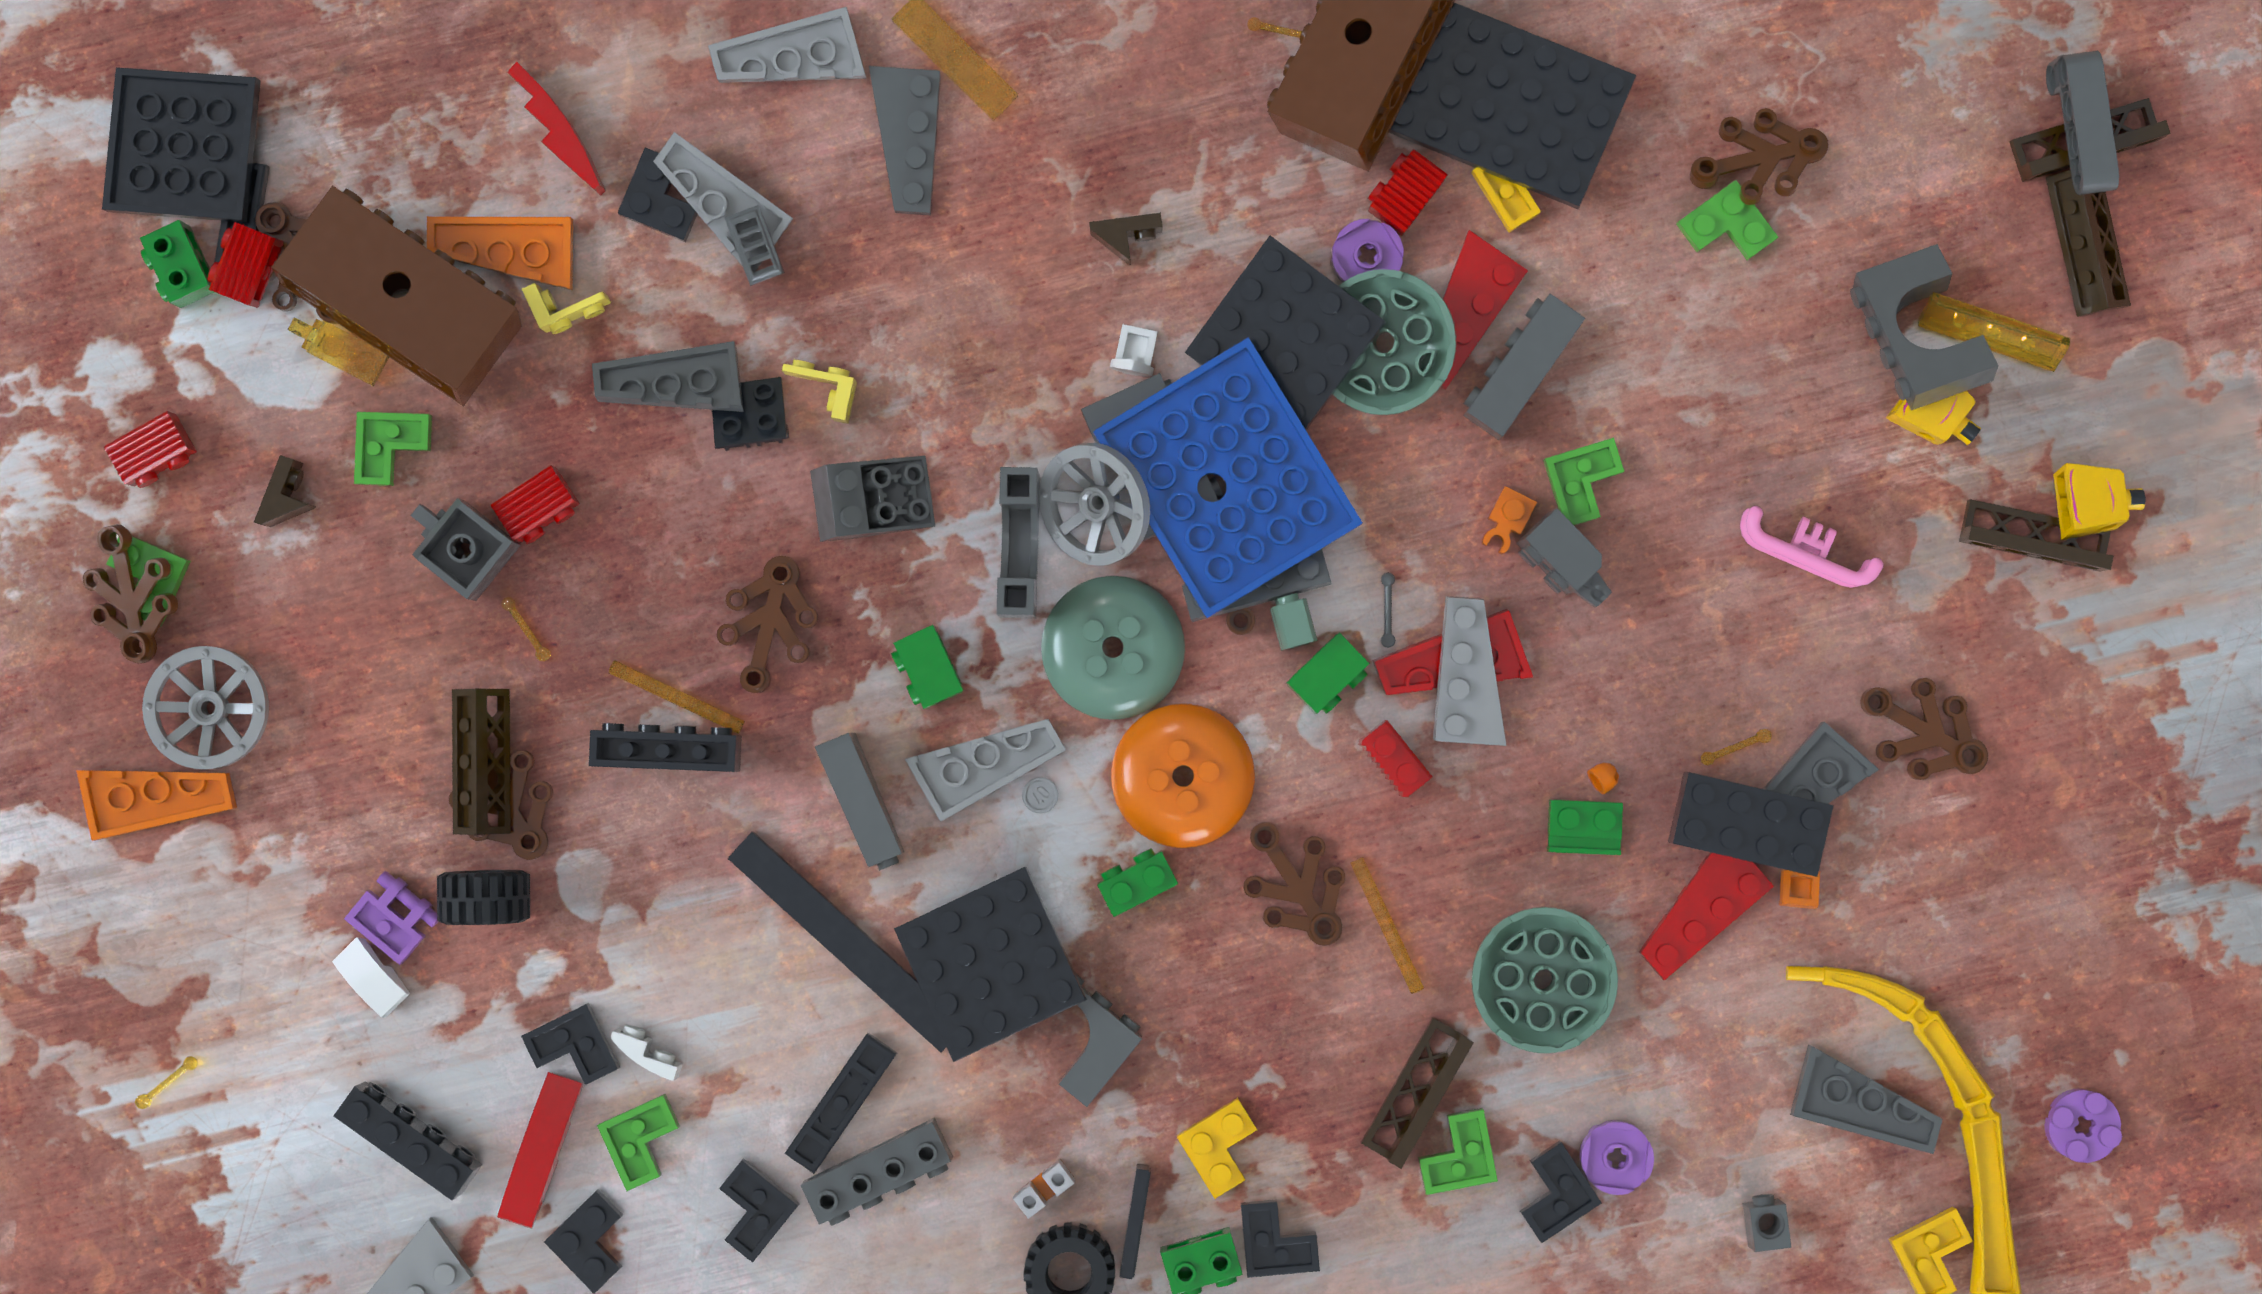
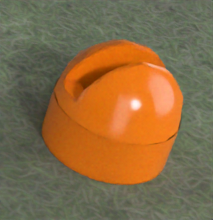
(1603, 777)

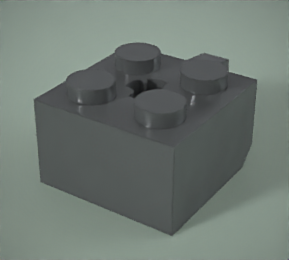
(443, 552)
(1565, 558)

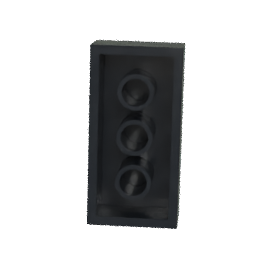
(1750, 823)

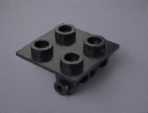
(761, 420)

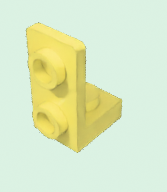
(543, 304)
(839, 400)

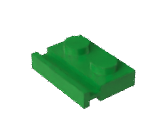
(1585, 827)

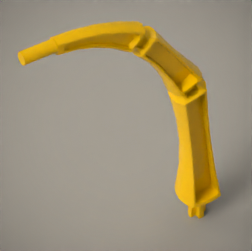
(1994, 1254)

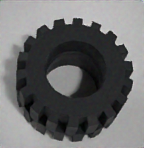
(483, 897)
(1069, 1239)

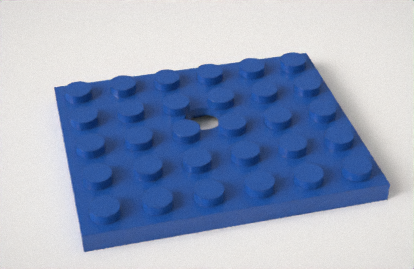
(1278, 488)

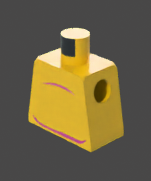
(1939, 419)
(2093, 499)

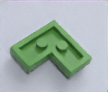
(1728, 214)
(380, 436)
(1574, 471)
(139, 554)
(628, 1139)
(1469, 1162)

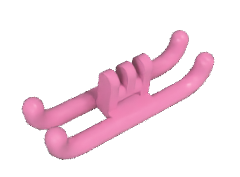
(1806, 550)

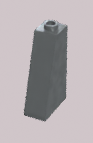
(860, 800)

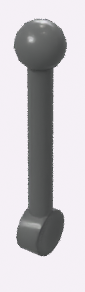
(1388, 579)

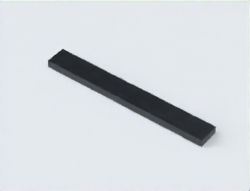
(837, 934)

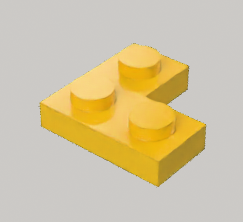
(1509, 200)
(1208, 1144)
(1923, 1246)

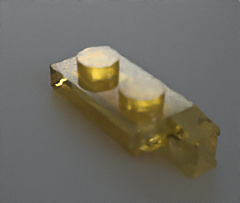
(340, 349)

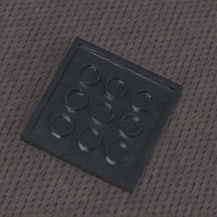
(181, 144)
(1298, 324)
(990, 964)

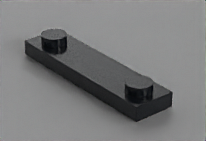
(840, 1103)

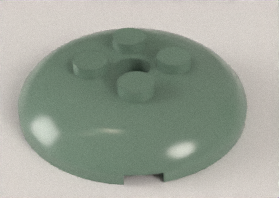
(1421, 347)
(1121, 684)
(1580, 988)

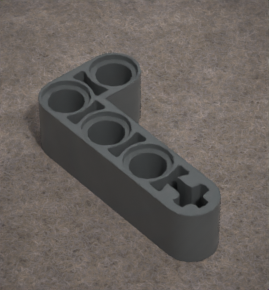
(2087, 120)

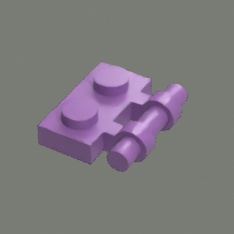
(384, 925)

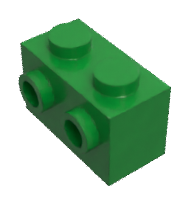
(177, 263)
(928, 667)
(1328, 674)
(1137, 882)
(1201, 1262)

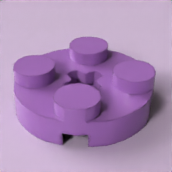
(1371, 235)
(2063, 1117)
(1629, 1173)

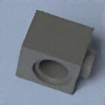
(1777, 1235)

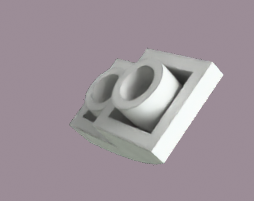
(370, 978)
(637, 1047)

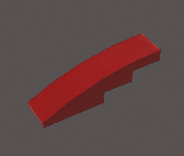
(562, 138)
(539, 1150)

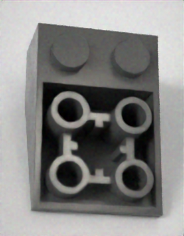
(872, 497)

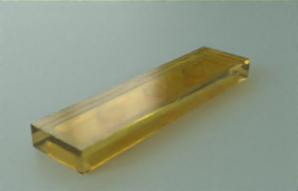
(954, 57)
(2001, 332)

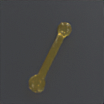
(1255, 24)
(542, 653)
(1761, 736)
(145, 1100)

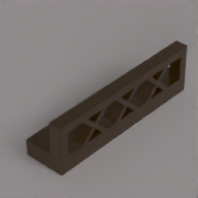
(2060, 160)
(2083, 247)
(2026, 545)
(474, 761)
(1429, 1099)

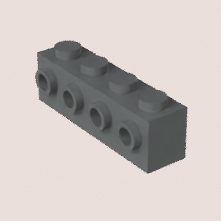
(1524, 365)
(876, 1172)

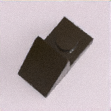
(1115, 232)
(277, 504)

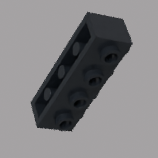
(662, 750)
(408, 1140)

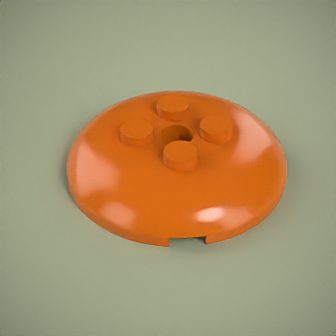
(1145, 769)

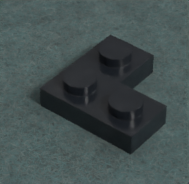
(649, 204)
(573, 1034)
(1567, 1197)
(765, 1206)
(578, 1241)
(1268, 1251)

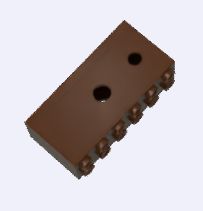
(1354, 74)
(355, 263)

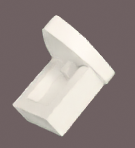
(1135, 351)

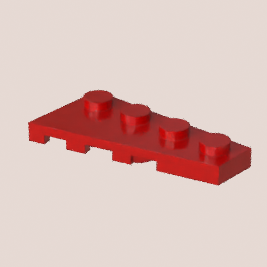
(1477, 293)
(1417, 665)
(1704, 908)

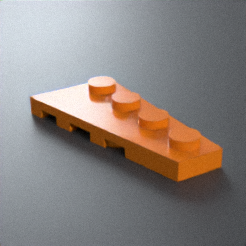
(516, 246)
(146, 799)

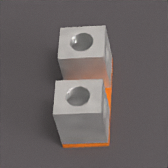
(1039, 1190)

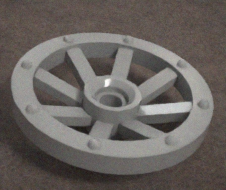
(1096, 503)
(198, 707)

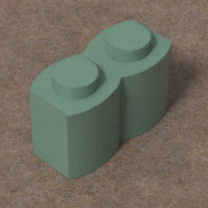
(1293, 622)

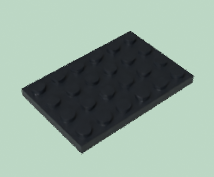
(1514, 105)

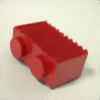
(1406, 192)
(244, 264)
(151, 450)
(536, 505)
(1395, 759)

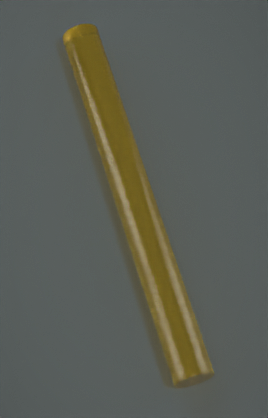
(676, 696)
(1387, 925)

